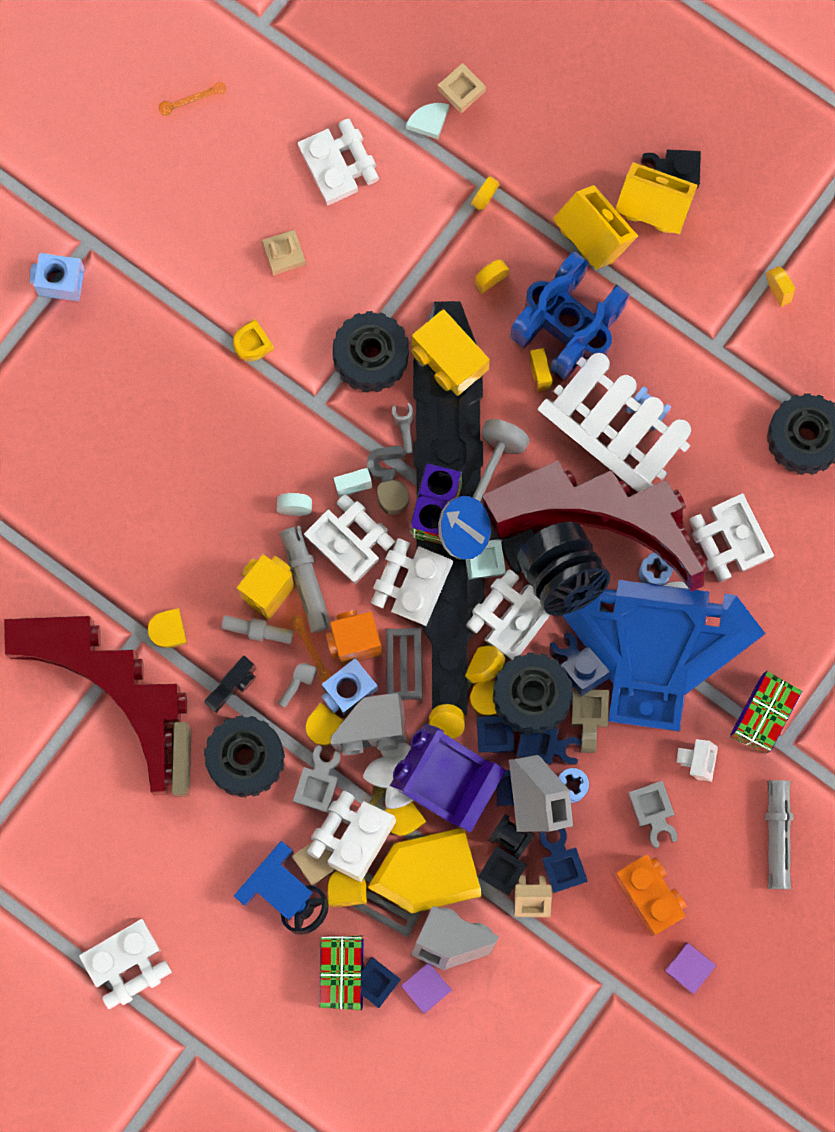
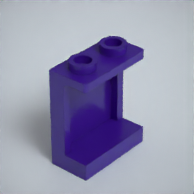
(446, 777)

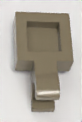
(589, 713)

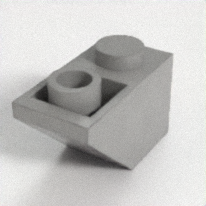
(372, 723)
(539, 796)
(451, 940)

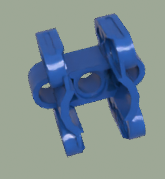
(547, 316)

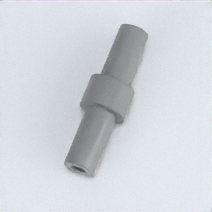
(257, 629)

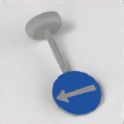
(464, 520)

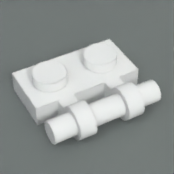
(328, 166)
(741, 533)
(342, 546)
(421, 585)
(518, 623)
(360, 841)
(118, 955)

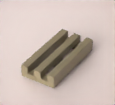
(181, 759)

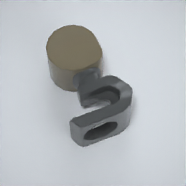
(392, 494)

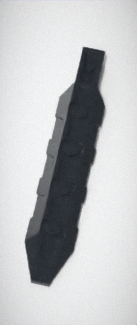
(449, 439)

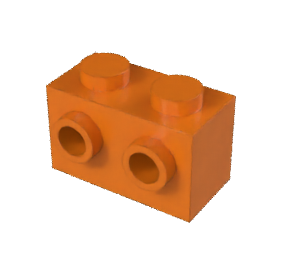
(354, 637)
(650, 895)

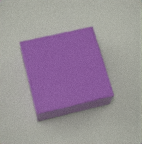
(690, 968)
(426, 988)

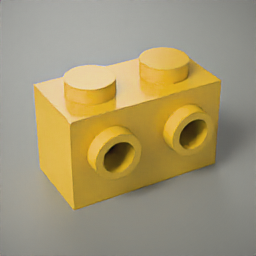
(655, 198)
(594, 227)
(449, 353)
(266, 584)

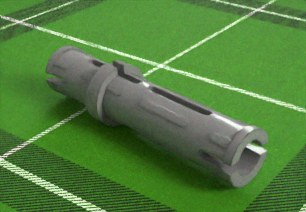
(305, 579)
(779, 827)

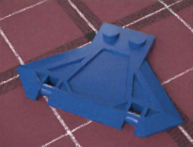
(661, 646)

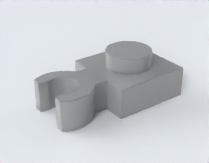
(316, 785)
(652, 807)

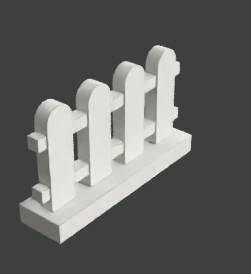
(603, 413)

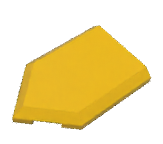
(428, 872)

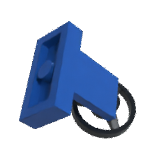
(284, 892)

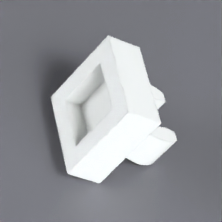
(700, 759)

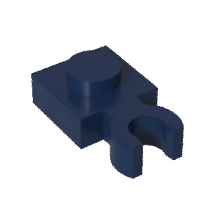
(582, 666)
(547, 746)
(563, 866)

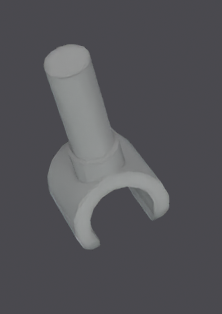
(404, 424)
(303, 673)

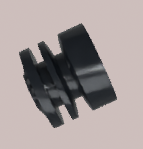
(563, 568)

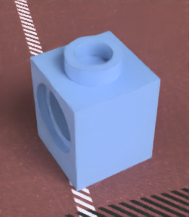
(70, 285)
(351, 672)

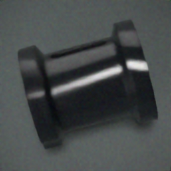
(508, 837)

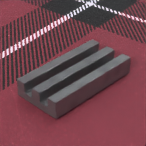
(403, 633)
(411, 918)

